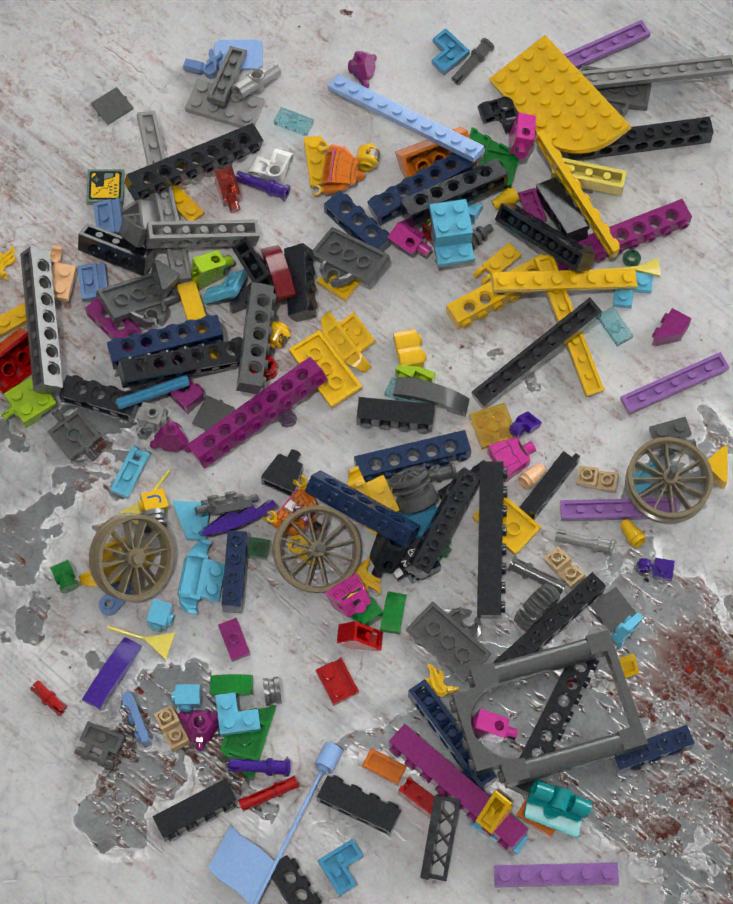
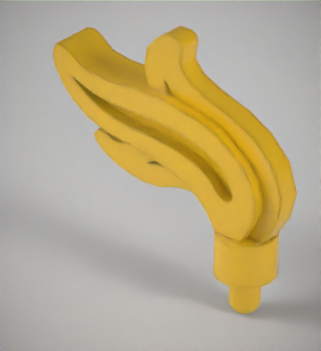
(6, 260)
(366, 578)
(437, 684)

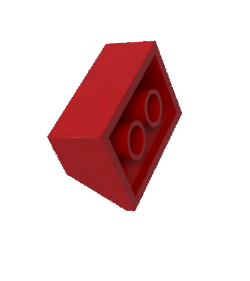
(14, 360)

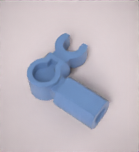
(208, 69)

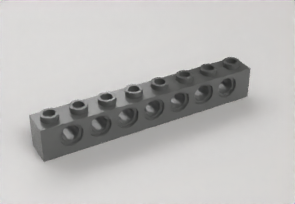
(41, 320)

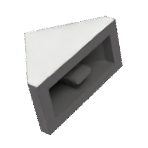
(164, 279)

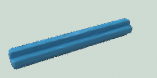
(152, 392)

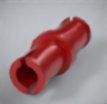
(48, 698)

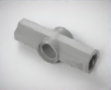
(256, 80)

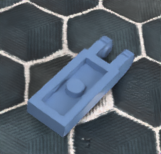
(135, 718)

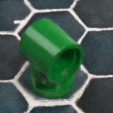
(64, 576)

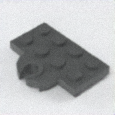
(625, 96)
(348, 259)
(136, 300)
(450, 638)

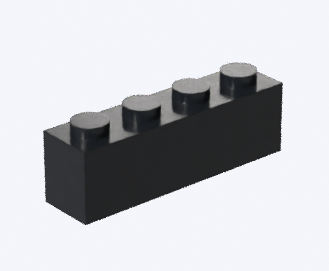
(562, 210)
(300, 264)
(395, 415)
(359, 805)
(195, 810)

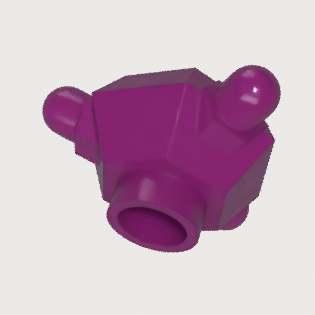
(362, 66)
(170, 438)
(199, 726)

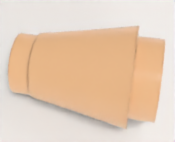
(531, 476)

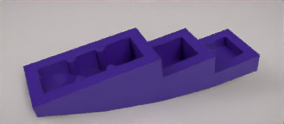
(232, 520)
(111, 673)

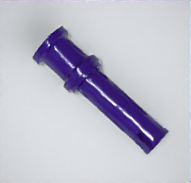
(270, 187)
(269, 767)

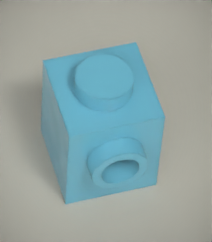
(160, 616)
(187, 697)

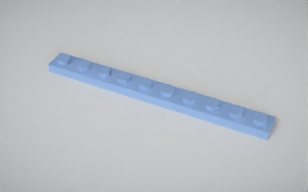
(406, 118)

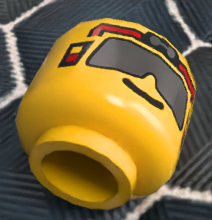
(368, 156)
(279, 335)

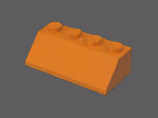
(423, 155)

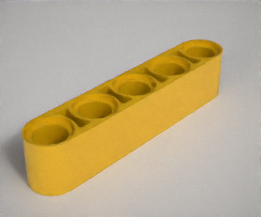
(192, 303)

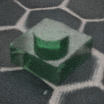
(258, 548)
(445, 551)

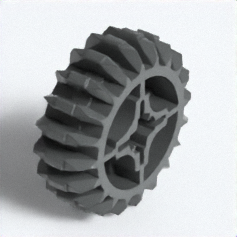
(537, 606)

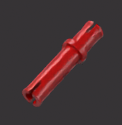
(269, 793)

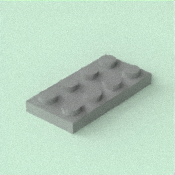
(234, 112)

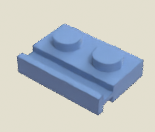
(108, 215)
(91, 278)

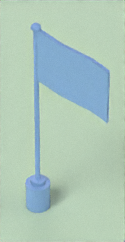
(247, 866)

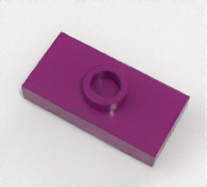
(531, 203)
(234, 639)

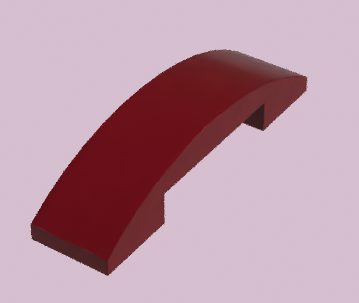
(279, 272)

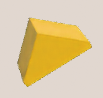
(719, 467)
(494, 812)

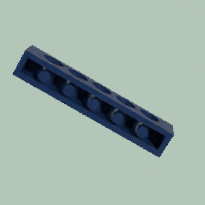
(385, 213)
(135, 341)
(419, 449)
(362, 508)
(446, 730)

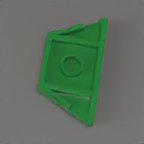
(249, 744)

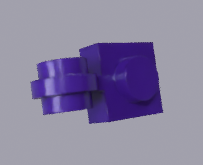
(524, 422)
(661, 569)

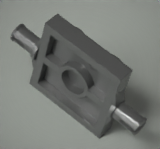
(74, 435)
(226, 503)

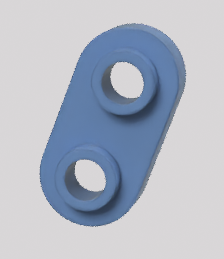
(116, 603)

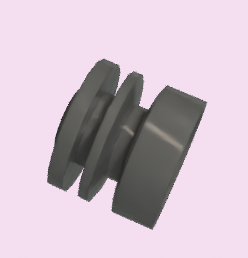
(413, 489)

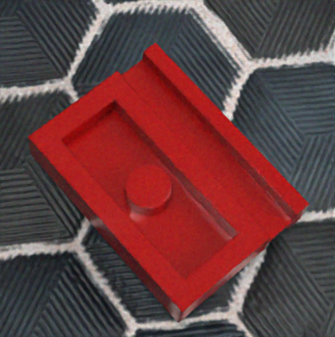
(337, 681)

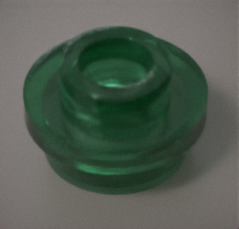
(631, 254)

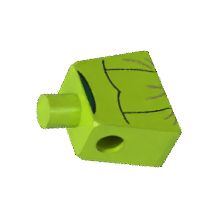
(209, 268)

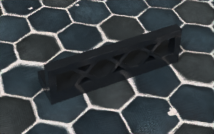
(549, 484)
(432, 837)

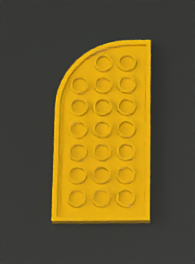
(561, 98)

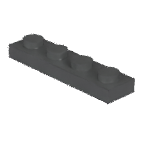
(227, 76)

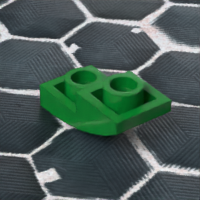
(393, 612)
(230, 683)

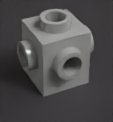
(152, 416)

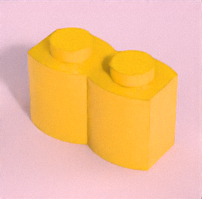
(408, 348)

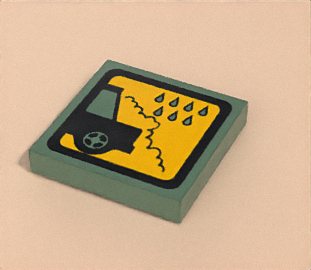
(104, 185)

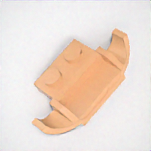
(62, 275)

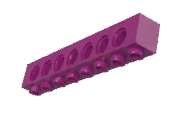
(676, 210)
(95, 311)
(257, 412)

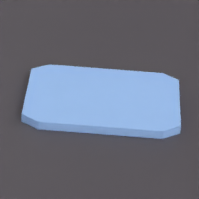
(254, 52)

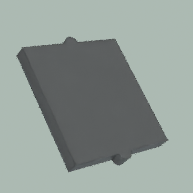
(112, 106)
(211, 413)
(612, 609)

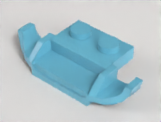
(199, 578)

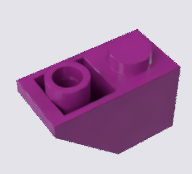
(673, 328)

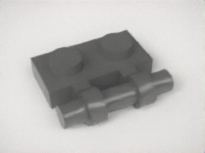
(675, 428)
(102, 739)

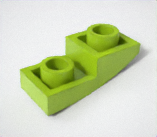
(415, 372)

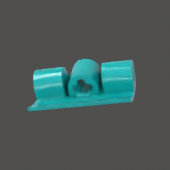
(556, 808)

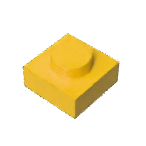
(629, 665)

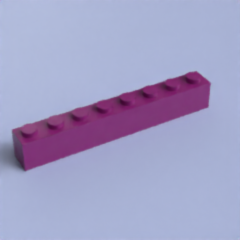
(452, 783)

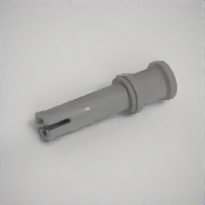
(594, 543)

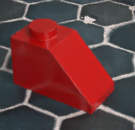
(359, 636)

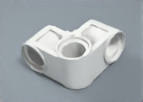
(279, 163)

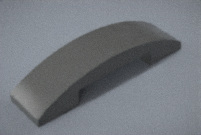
(431, 393)

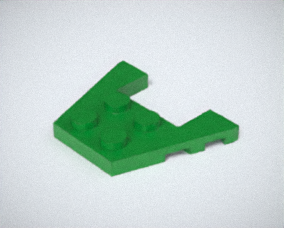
(496, 151)

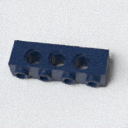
(346, 221)
(234, 571)
(658, 748)

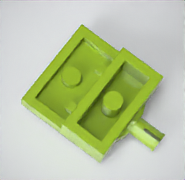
(27, 403)

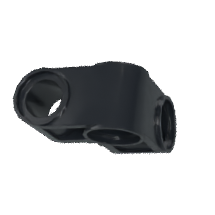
(492, 111)

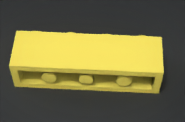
(596, 177)

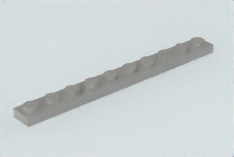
(660, 72)
(165, 200)

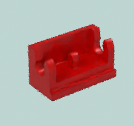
(417, 796)

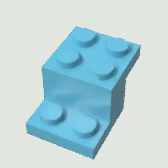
(451, 233)

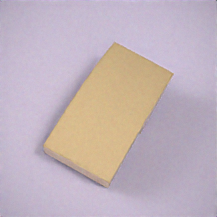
(598, 480)
(564, 567)
(171, 728)

